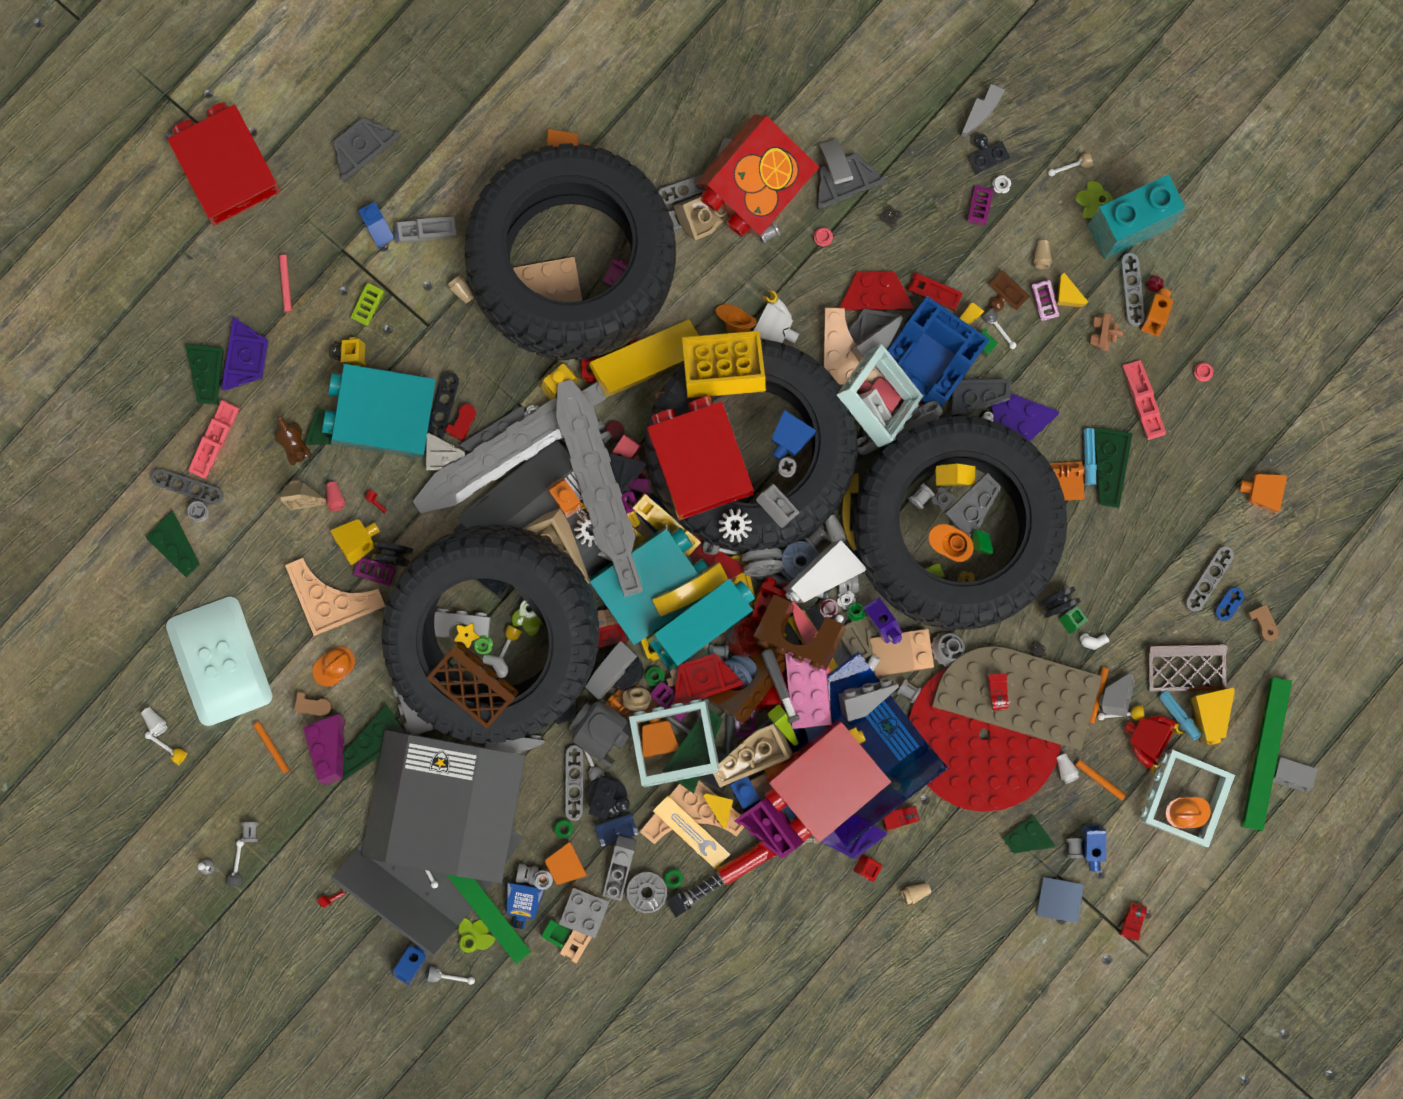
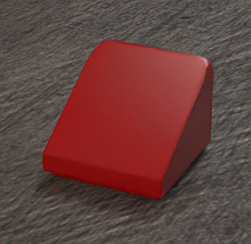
(867, 868)

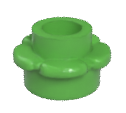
(483, 649)

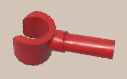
(371, 496)
(323, 901)

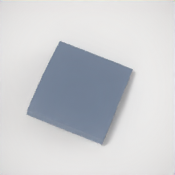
(1060, 900)

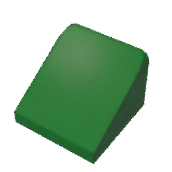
(982, 542)
(1073, 619)

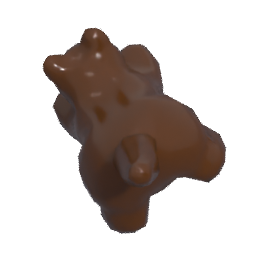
(290, 438)

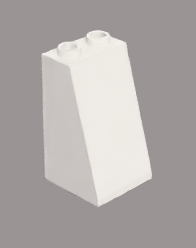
(826, 571)

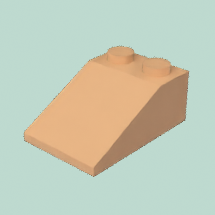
(908, 655)

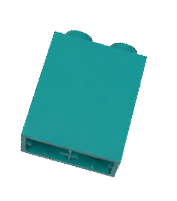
(1136, 216)
(380, 411)
(661, 567)
(702, 623)

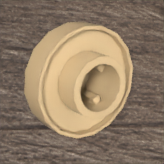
(636, 699)

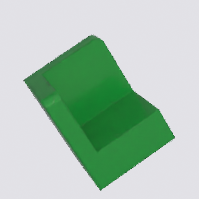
(990, 345)
(556, 934)

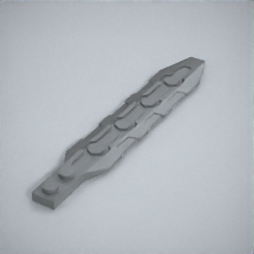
(497, 456)
(597, 482)

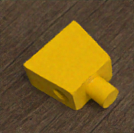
(559, 375)
(355, 539)

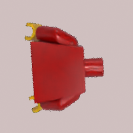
(1151, 738)

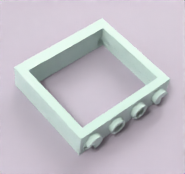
(897, 378)
(647, 781)
(1216, 805)

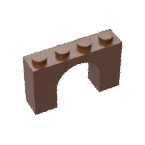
(816, 653)
(743, 702)

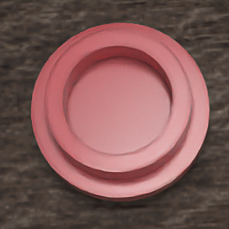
(823, 237)
(1203, 372)

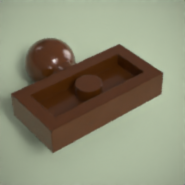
(1008, 291)

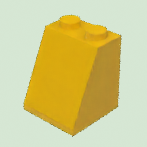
(1213, 714)

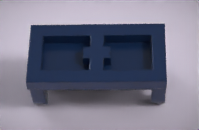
(622, 826)

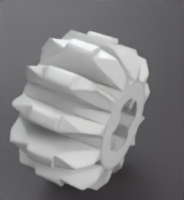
(728, 525)
(583, 532)

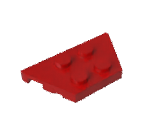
(876, 292)
(730, 566)
(703, 679)

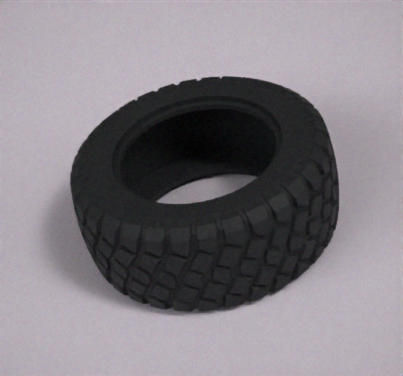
(560, 178)
(834, 453)
(1016, 467)
(519, 560)

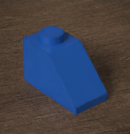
(376, 224)

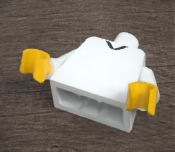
(776, 321)

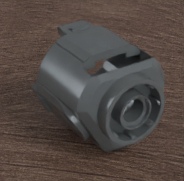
(599, 729)

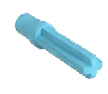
(1089, 457)
(1186, 723)

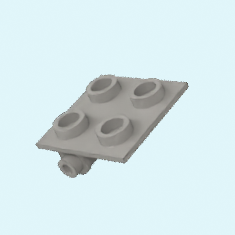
(584, 913)

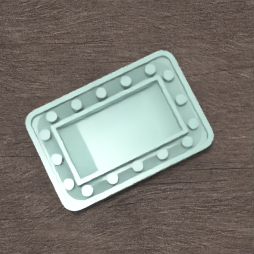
(219, 661)

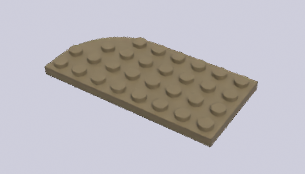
(1043, 695)

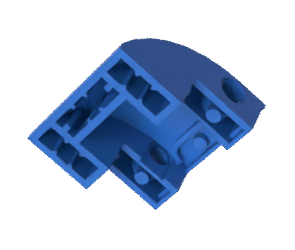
(936, 350)

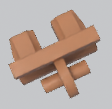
(1106, 324)

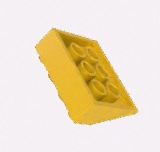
(723, 364)

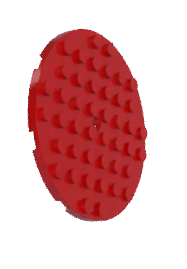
(981, 772)

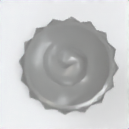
(947, 648)

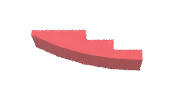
(1144, 400)
(214, 439)
(805, 627)

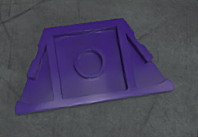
(244, 357)
(1023, 416)
(859, 845)

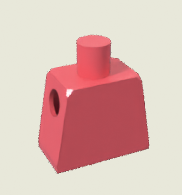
(886, 391)
(627, 447)

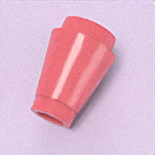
(335, 499)

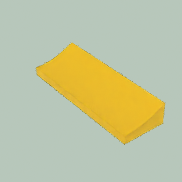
(642, 359)

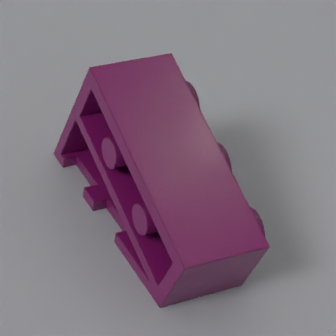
(326, 748)
(771, 828)

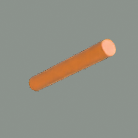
(1104, 673)
(271, 747)
(1101, 780)

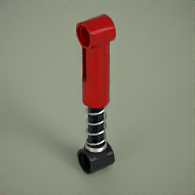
(725, 875)

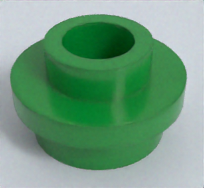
(853, 608)
(659, 671)
(568, 833)
(673, 872)

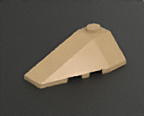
(698, 218)
(300, 496)
(558, 531)
(759, 751)

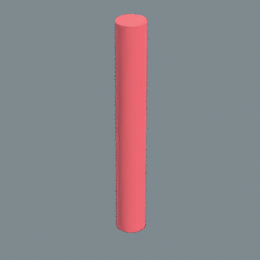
(285, 283)

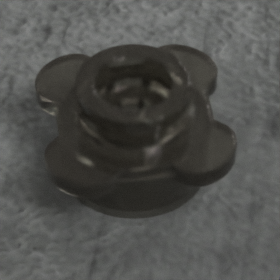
(890, 221)
(335, 351)
(1038, 649)

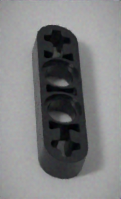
(445, 409)

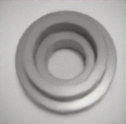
(542, 885)

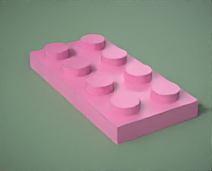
(808, 694)

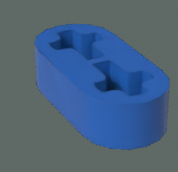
(1226, 601)

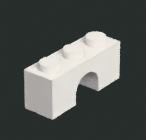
(446, 621)

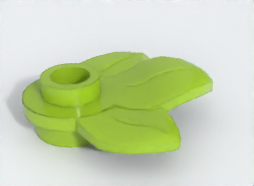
(1091, 198)
(527, 619)
(477, 933)

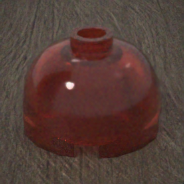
(741, 638)

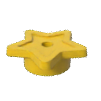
(467, 640)

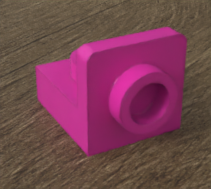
(615, 271)

